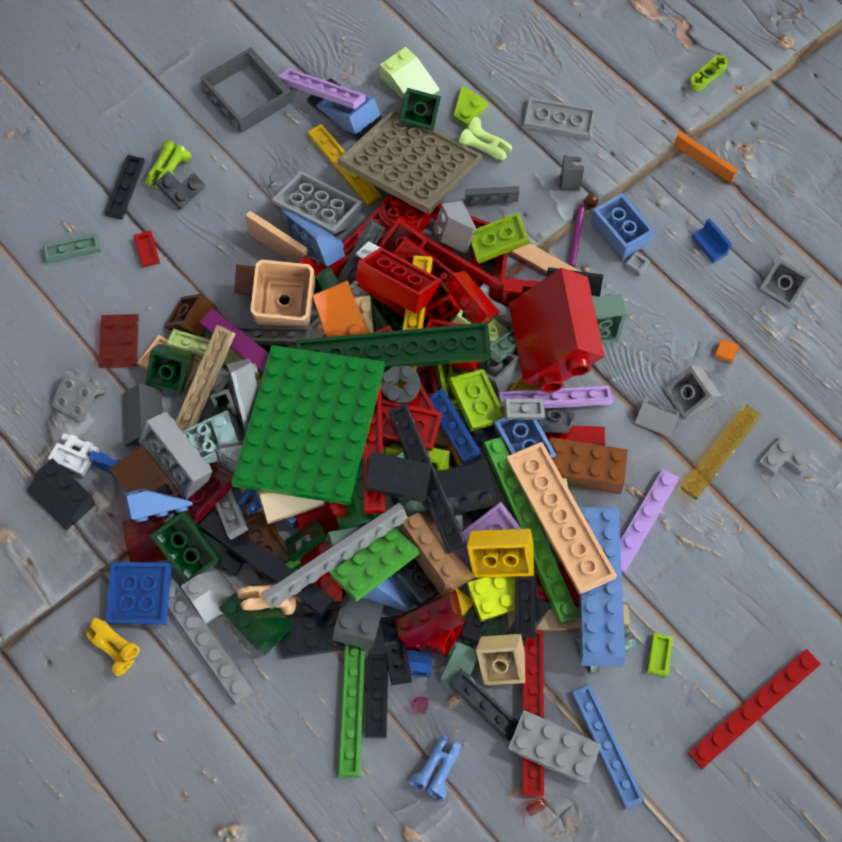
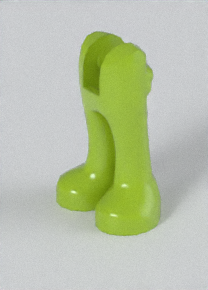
(177, 153)

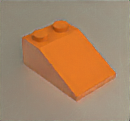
(340, 311)

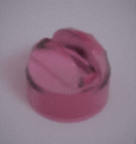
(420, 704)

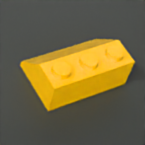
(501, 553)

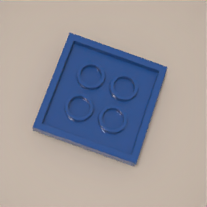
(138, 593)

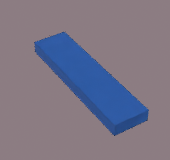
(454, 427)

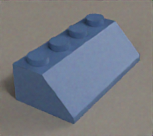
(317, 240)

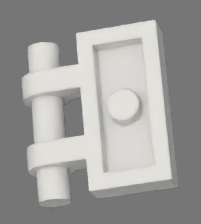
(71, 459)

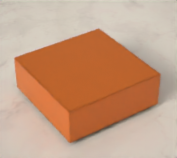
(726, 350)

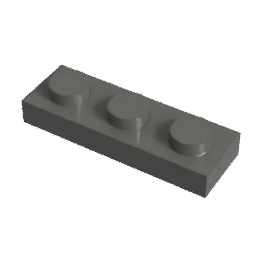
(492, 195)

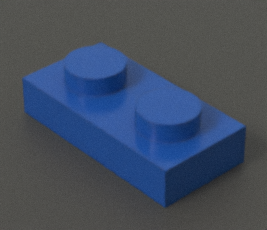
(102, 461)

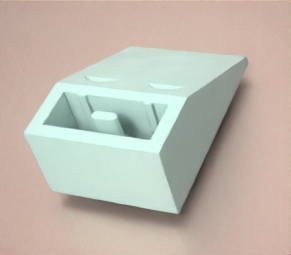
(214, 432)

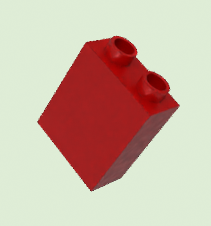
(556, 330)

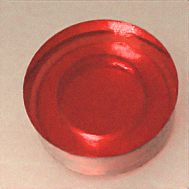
(536, 806)

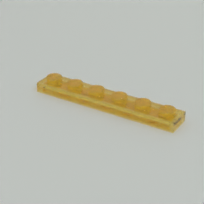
(720, 452)

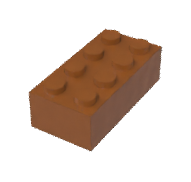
(590, 465)

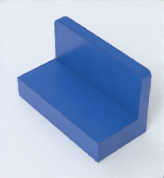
(712, 241)
(420, 663)

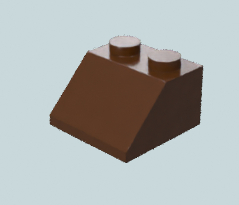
(189, 313)

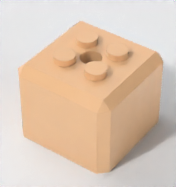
(281, 279)

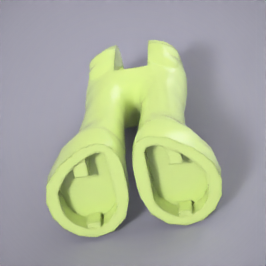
(496, 148)

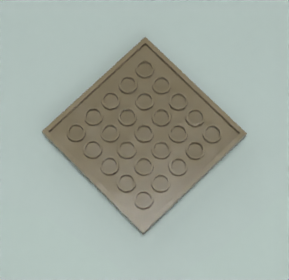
(410, 161)

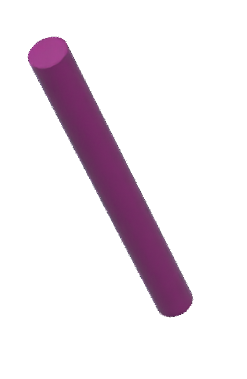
(576, 235)

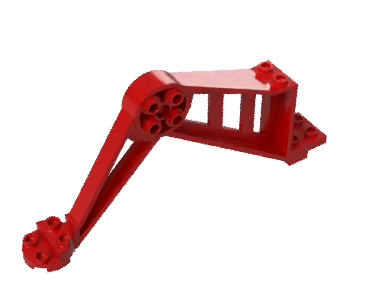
(501, 289)

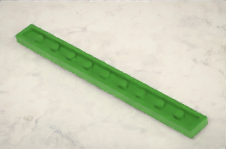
(525, 517)

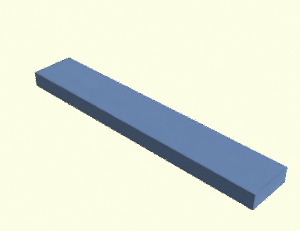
(610, 751)

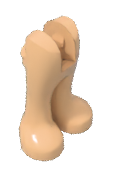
(256, 601)

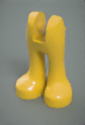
(122, 653)

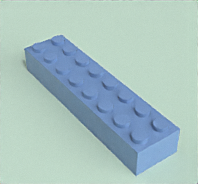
(602, 607)

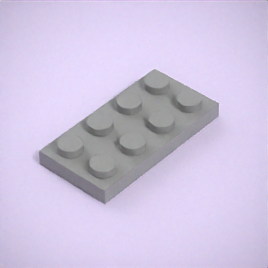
(554, 747)

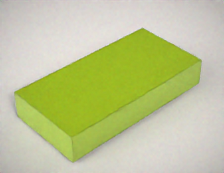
(660, 654)

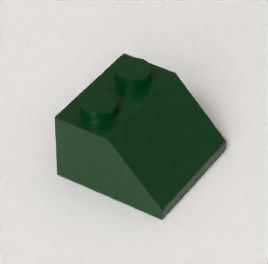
(419, 108)
(169, 368)

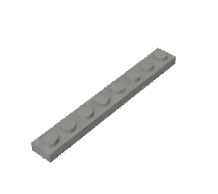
(334, 556)
(207, 644)

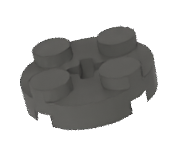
(407, 375)
(557, 420)

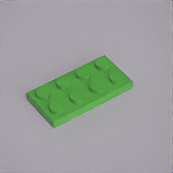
(374, 564)

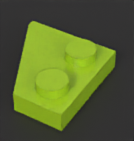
(469, 106)

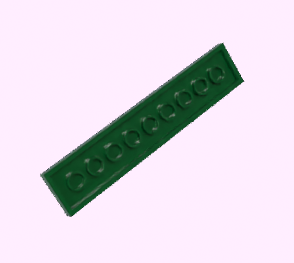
(410, 346)

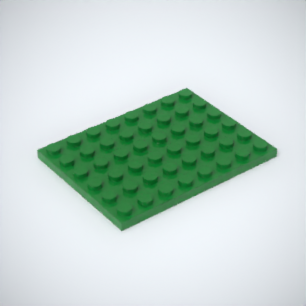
(309, 425)

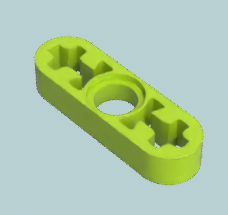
(710, 66)

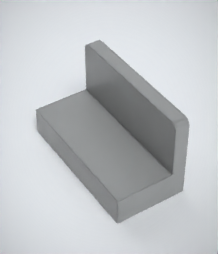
(523, 409)
(657, 417)

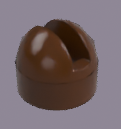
(591, 200)

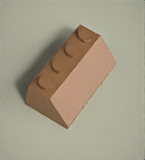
(443, 569)

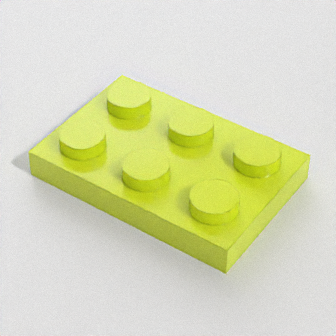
(493, 596)

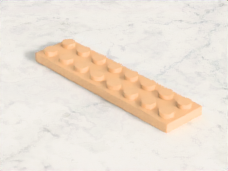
(561, 518)

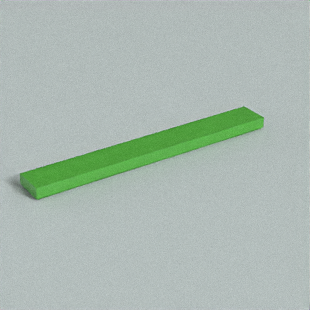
(351, 712)

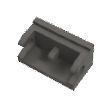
(570, 174)

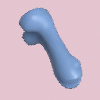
(421, 779)

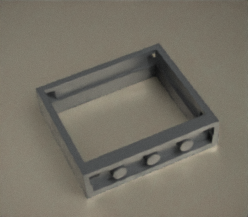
(232, 66)

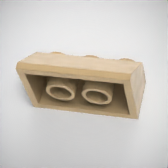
(283, 506)

